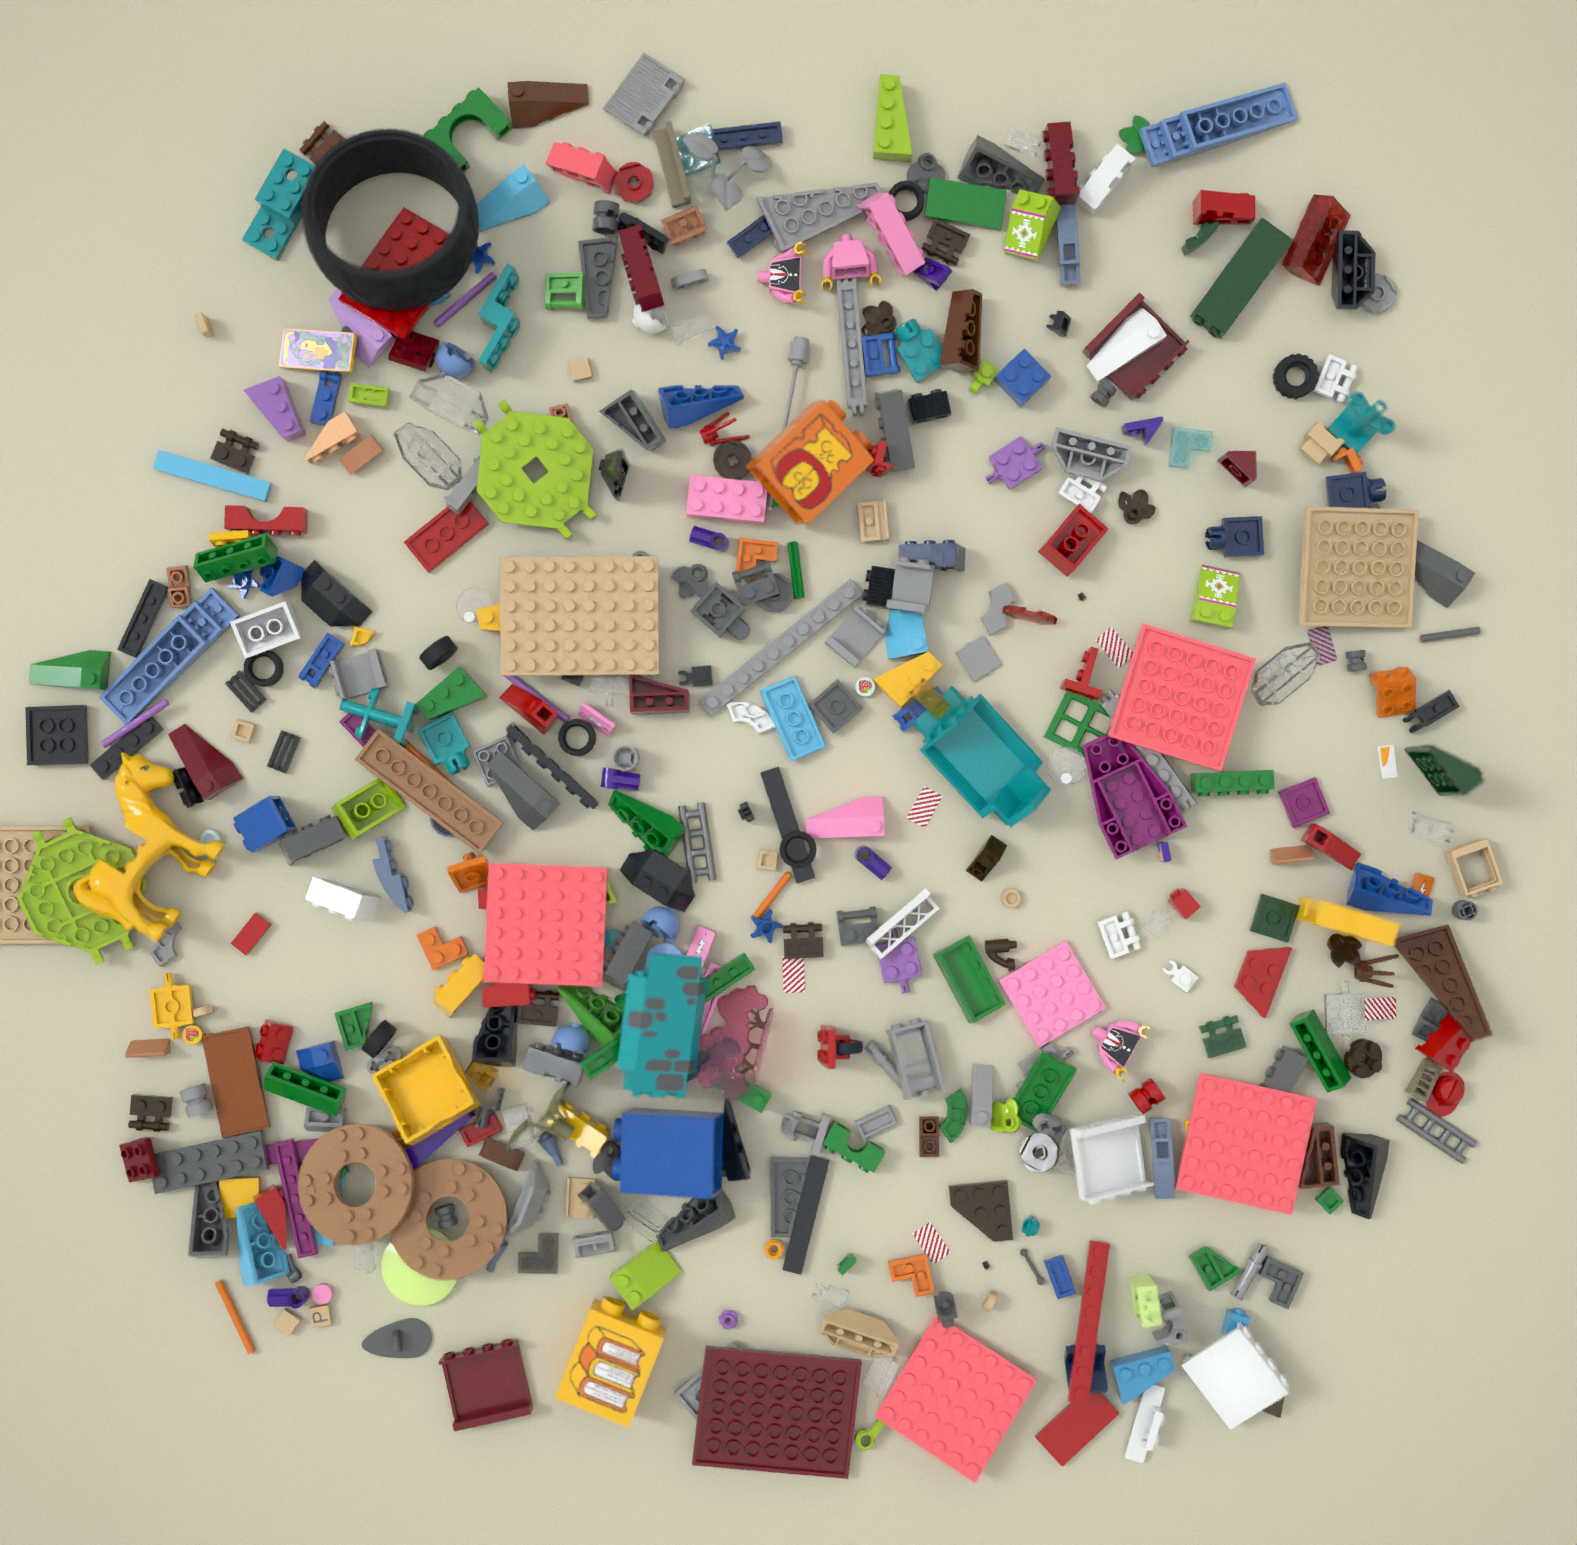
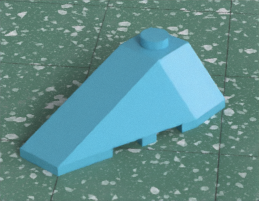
(511, 199)
(905, 634)
(258, 1251)

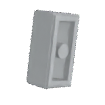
(323, 1122)

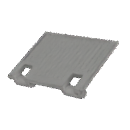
(644, 94)

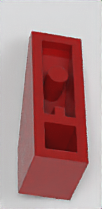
(273, 1209)

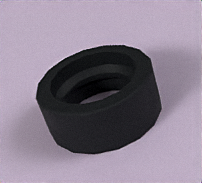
(911, 186)
(438, 652)
(279, 669)
(562, 737)
(812, 852)
(379, 1039)

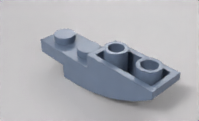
(1068, 245)
(393, 884)
(1162, 1158)

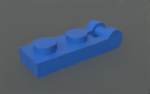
(325, 398)
(320, 659)
(914, 709)

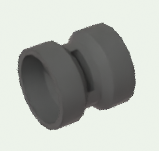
(1103, 393)
(1356, 660)
(1462, 907)
(446, 1213)

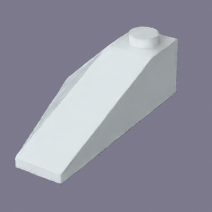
(1131, 339)

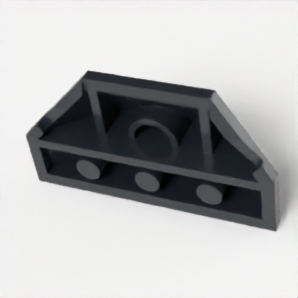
(1352, 270)
(331, 598)
(659, 878)

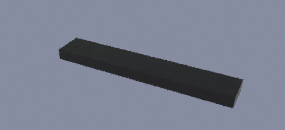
(786, 821)
(805, 1214)

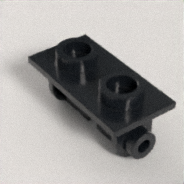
(190, 794)

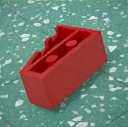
(1446, 1044)

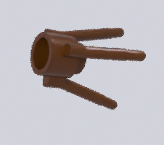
(1365, 972)

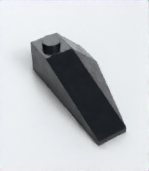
(1365, 1165)

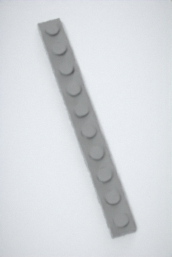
(780, 647)

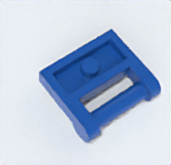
(874, 355)

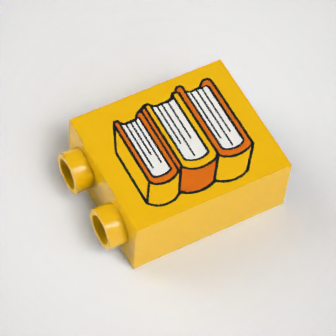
(612, 1361)

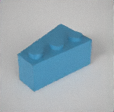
(1141, 1371)

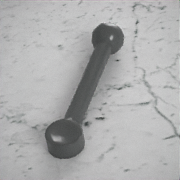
(1040, 1280)

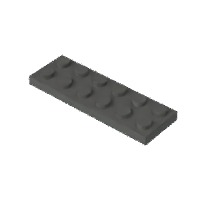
(211, 1162)

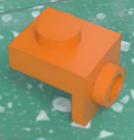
(1352, 461)

